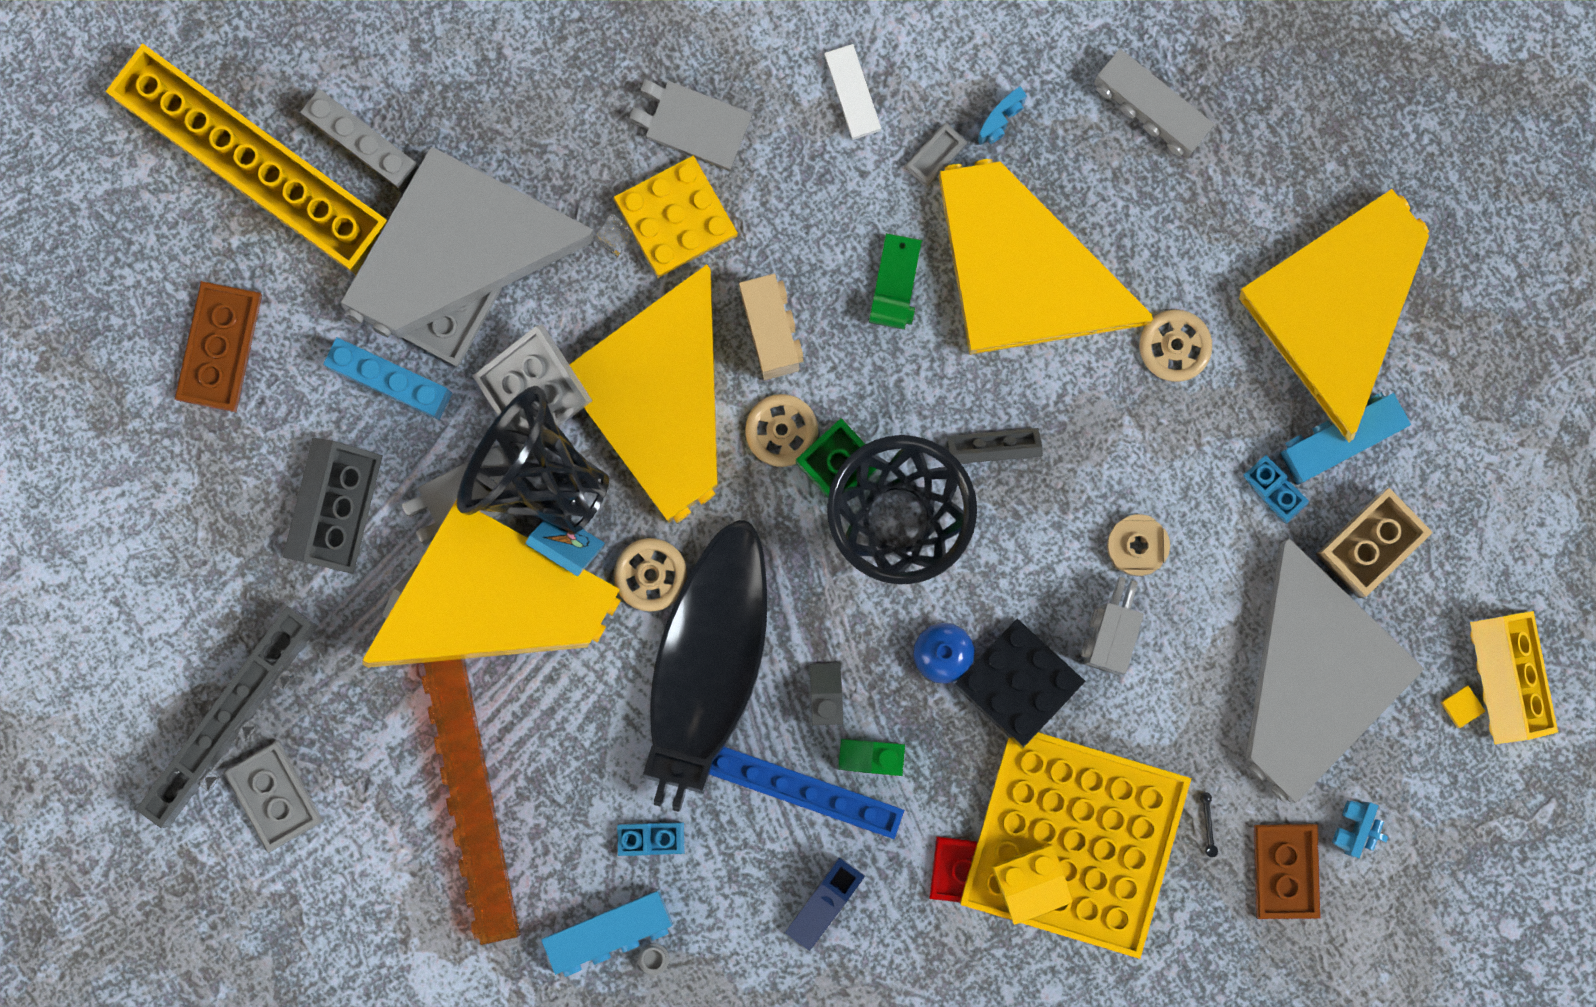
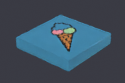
(566, 550)

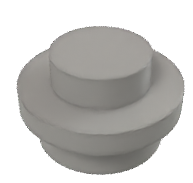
(653, 959)

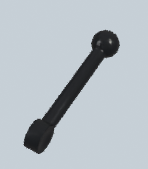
(1210, 850)

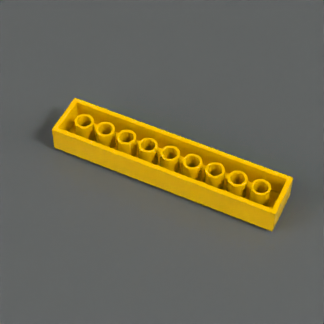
(247, 158)

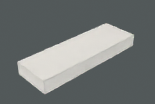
(852, 92)

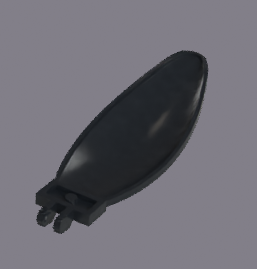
(707, 661)

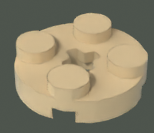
(1151, 533)

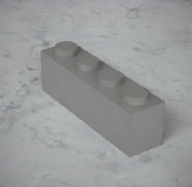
(1153, 104)
(360, 140)

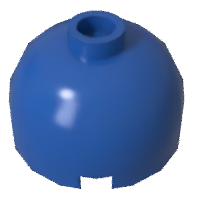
(943, 653)

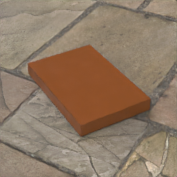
(1287, 871)

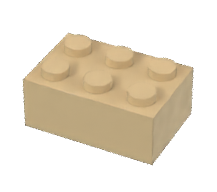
(771, 326)
(1374, 543)

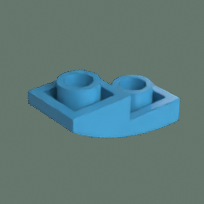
(996, 122)
(1275, 489)
(650, 839)

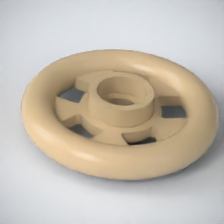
(1189, 367)
(762, 413)
(624, 571)

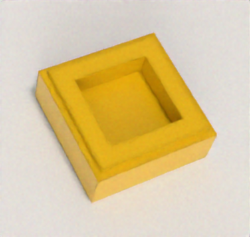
(1462, 706)

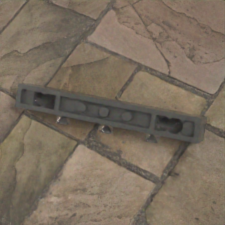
(228, 718)

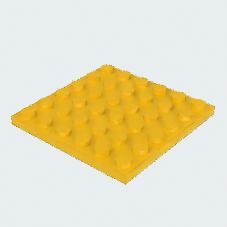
(1108, 828)

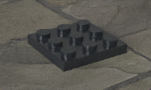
(1019, 683)

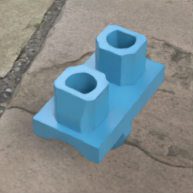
(1354, 841)

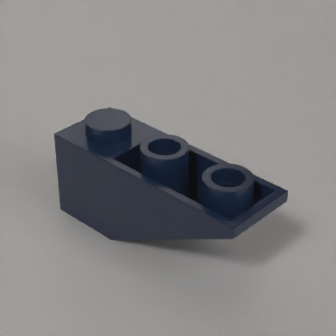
(825, 903)

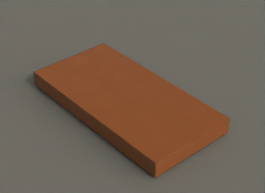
(218, 346)

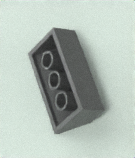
(332, 505)

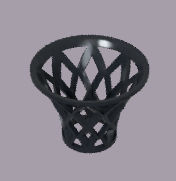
(549, 471)
(953, 474)

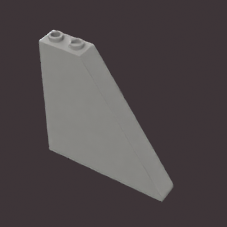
(453, 244)
(1319, 677)

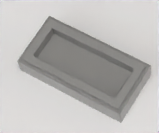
(935, 154)

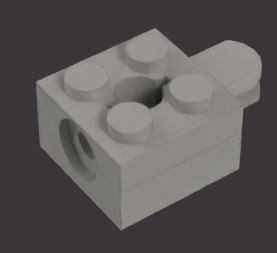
(1113, 632)

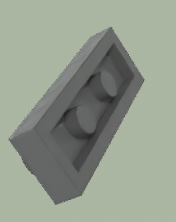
(996, 445)

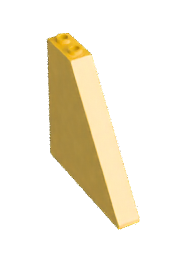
(1022, 269)
(1340, 302)
(658, 396)
(488, 597)

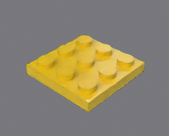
(675, 216)

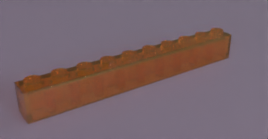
(470, 801)

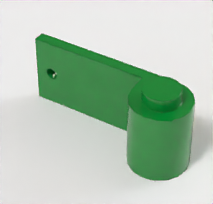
(895, 282)

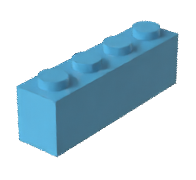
(387, 378)
(1329, 447)
(607, 932)

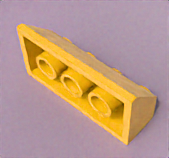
(1513, 678)

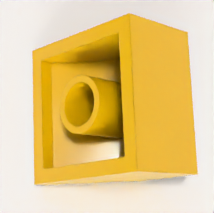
(1032, 883)

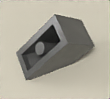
(826, 694)

